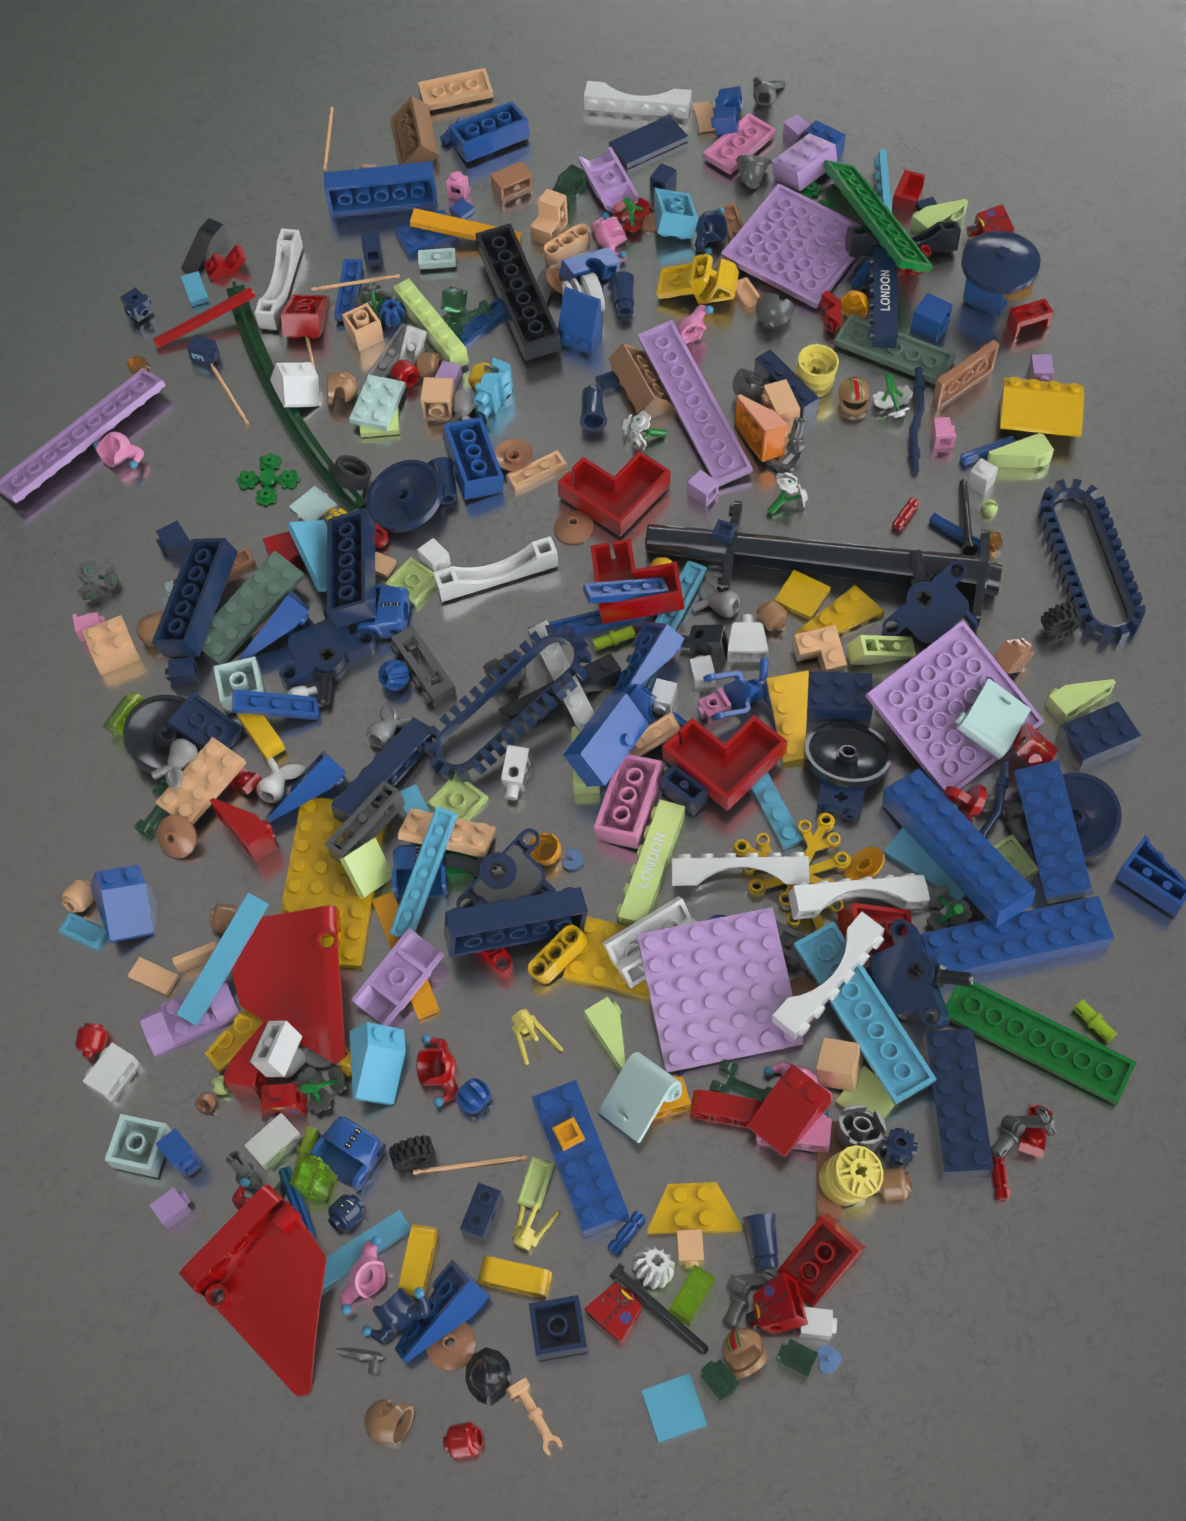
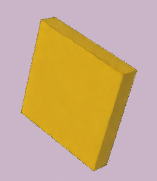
(802, 595)

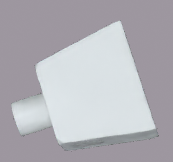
(747, 641)

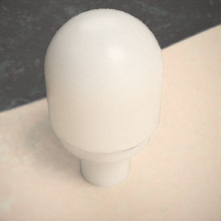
(303, 691)

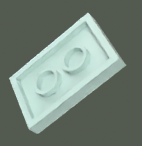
(377, 402)

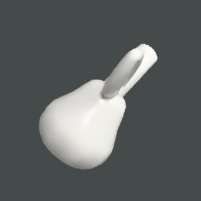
(272, 788)

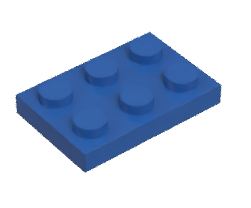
(420, 239)

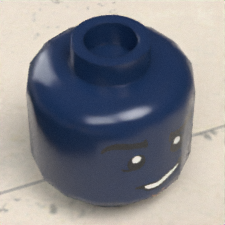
(346, 1212)

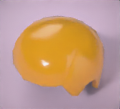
(855, 303)
(548, 849)

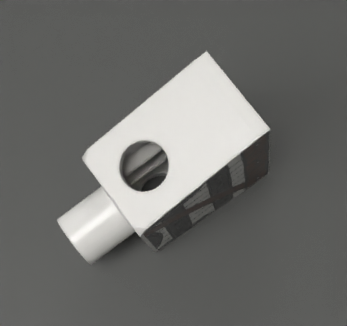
(516, 771)

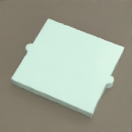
(312, 505)

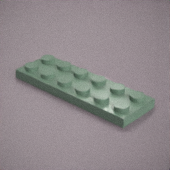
(905, 357)
(250, 607)

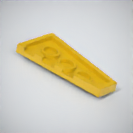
(846, 612)
(789, 708)
(232, 1040)

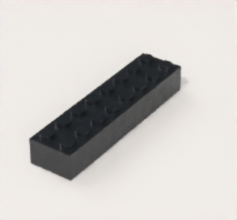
(518, 292)

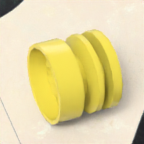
(817, 368)
(841, 1182)

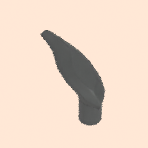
(360, 1354)

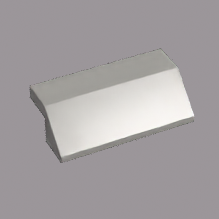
(624, 946)

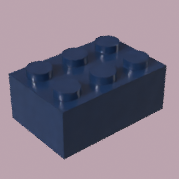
(839, 697)
(1098, 736)

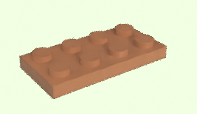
(964, 374)

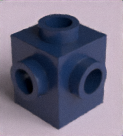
(136, 304)
(896, 1154)

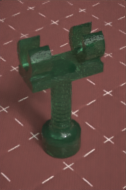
(454, 322)
(145, 827)
(732, 1069)

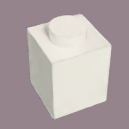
(982, 476)
(434, 556)
(699, 667)
(666, 694)
(820, 1324)

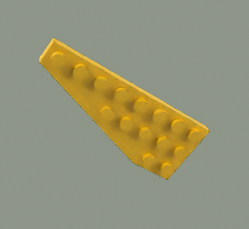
(593, 965)

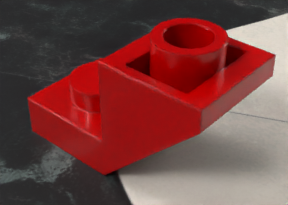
(221, 266)
(832, 309)
(245, 781)
(1033, 1139)

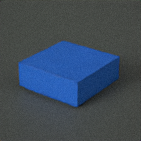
(462, 209)

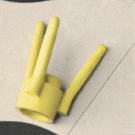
(525, 1023)
(524, 1235)

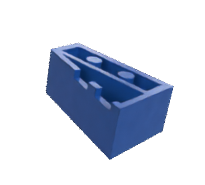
(1153, 878)

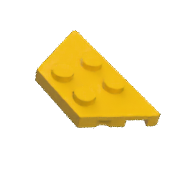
(693, 1208)

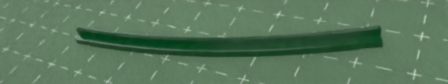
(289, 416)

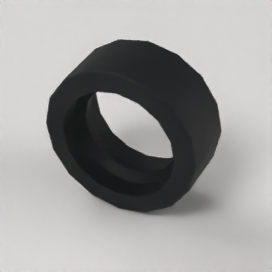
(348, 480)

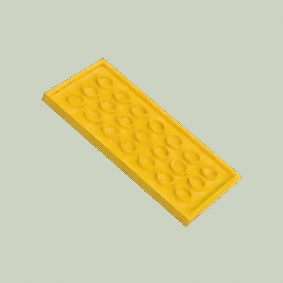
(320, 880)

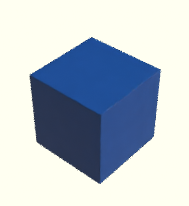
(931, 317)

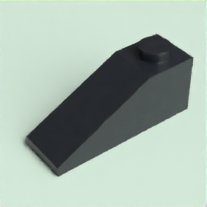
(208, 240)

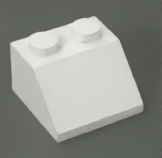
(296, 384)

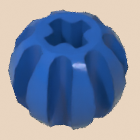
(392, 312)
(393, 675)
(473, 1096)

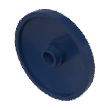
(1000, 262)
(404, 496)
(1095, 812)

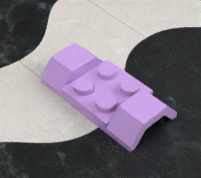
(608, 179)
(398, 978)
(168, 1030)

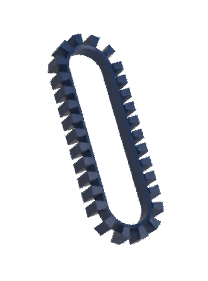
(1114, 553)
(581, 655)

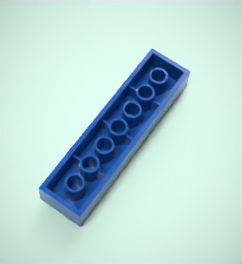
(958, 847)
(1023, 939)

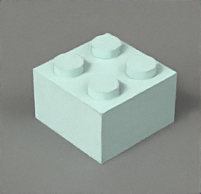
(237, 676)
(135, 1147)

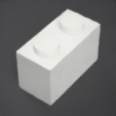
(276, 1049)
(110, 1071)
(273, 1141)

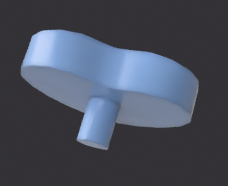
(574, 860)
(829, 1359)

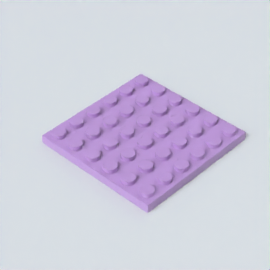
(793, 245)
(930, 694)
(716, 988)

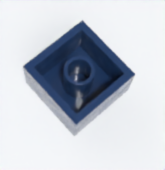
(557, 1327)

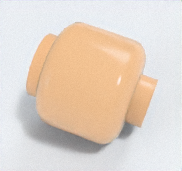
(78, 896)

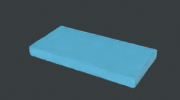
(311, 543)
(914, 858)

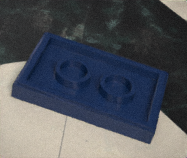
(201, 721)

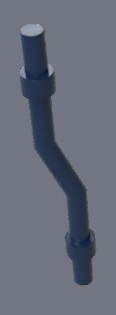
(914, 450)
(1002, 784)

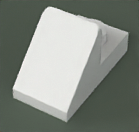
(413, 344)

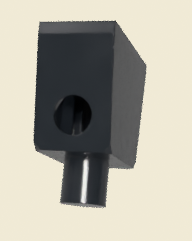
(707, 641)

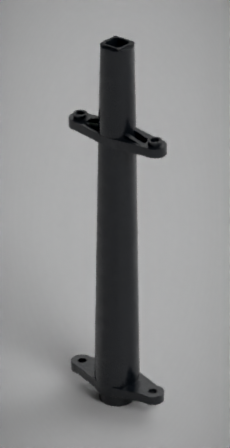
(825, 558)

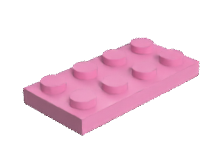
(747, 141)

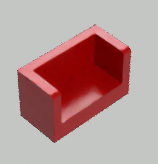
(908, 191)
(1028, 314)

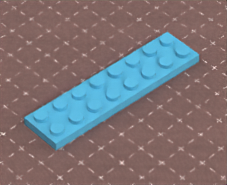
(867, 1017)

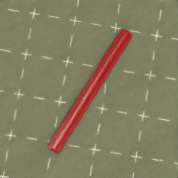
(204, 317)

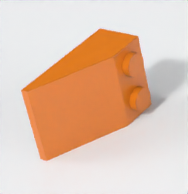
(760, 428)

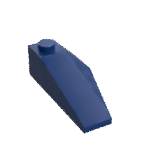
(283, 620)
(653, 648)
(320, 777)
(452, 1303)

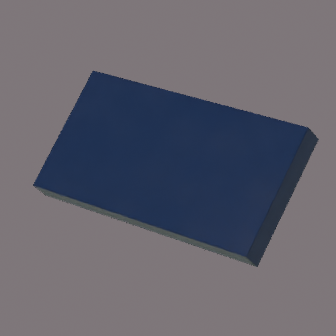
(648, 141)

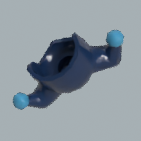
(709, 229)
(398, 1314)

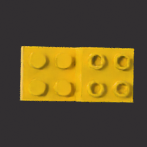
(699, 279)

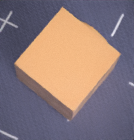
(363, 327)
(438, 398)
(839, 1064)

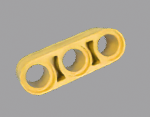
(262, 734)
(568, 949)
(418, 1258)
(514, 1277)

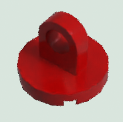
(968, 802)

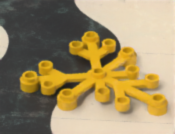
(814, 844)

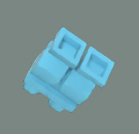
(493, 389)

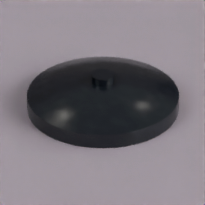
(146, 733)
(847, 754)

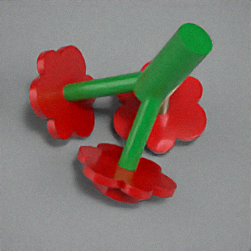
(625, 209)

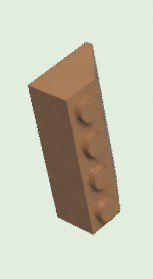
(414, 133)
(640, 381)

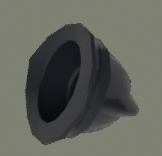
(488, 1375)

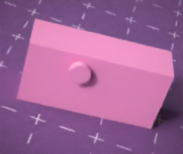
(629, 801)

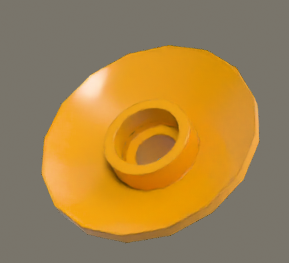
(865, 863)

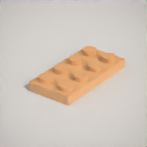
(455, 89)
(202, 781)
(466, 836)

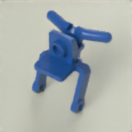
(741, 691)

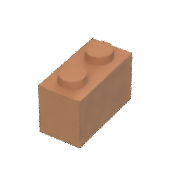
(511, 180)
(1014, 655)

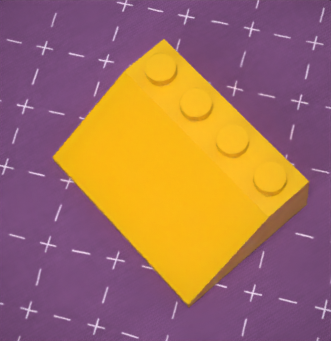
(1042, 406)

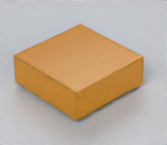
(568, 1133)

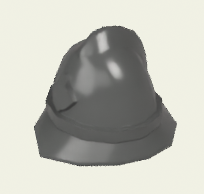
(752, 169)

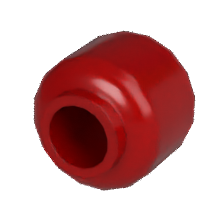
(405, 371)
(91, 1039)
(463, 1440)

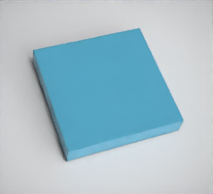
(674, 1408)

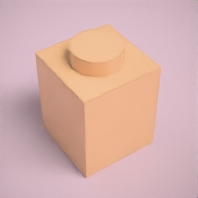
(690, 1248)

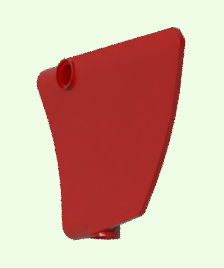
(295, 978)
(269, 1283)

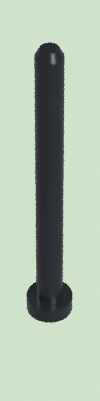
(969, 547)
(659, 1309)

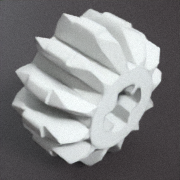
(653, 1267)

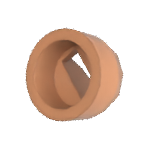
(203, 1099)

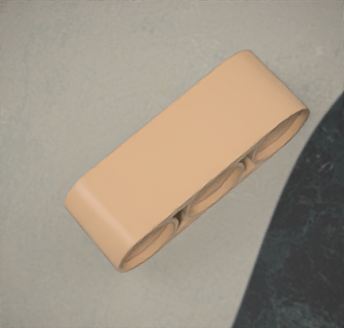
(567, 244)

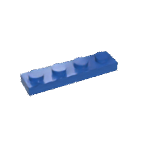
(347, 295)
(623, 590)
(274, 704)

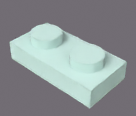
(437, 258)

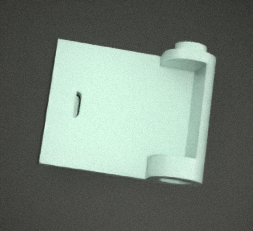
(993, 719)
(639, 1095)

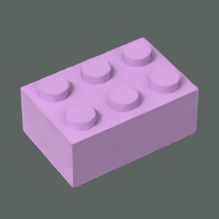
(803, 162)

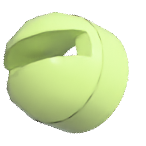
(989, 508)
(220, 1086)

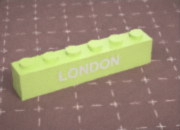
(427, 319)
(652, 862)

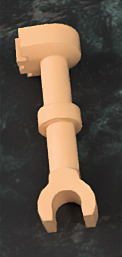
(534, 1414)

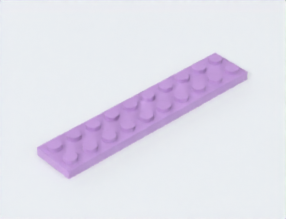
(695, 403)
(79, 435)

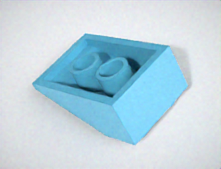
(674, 214)
(376, 1062)

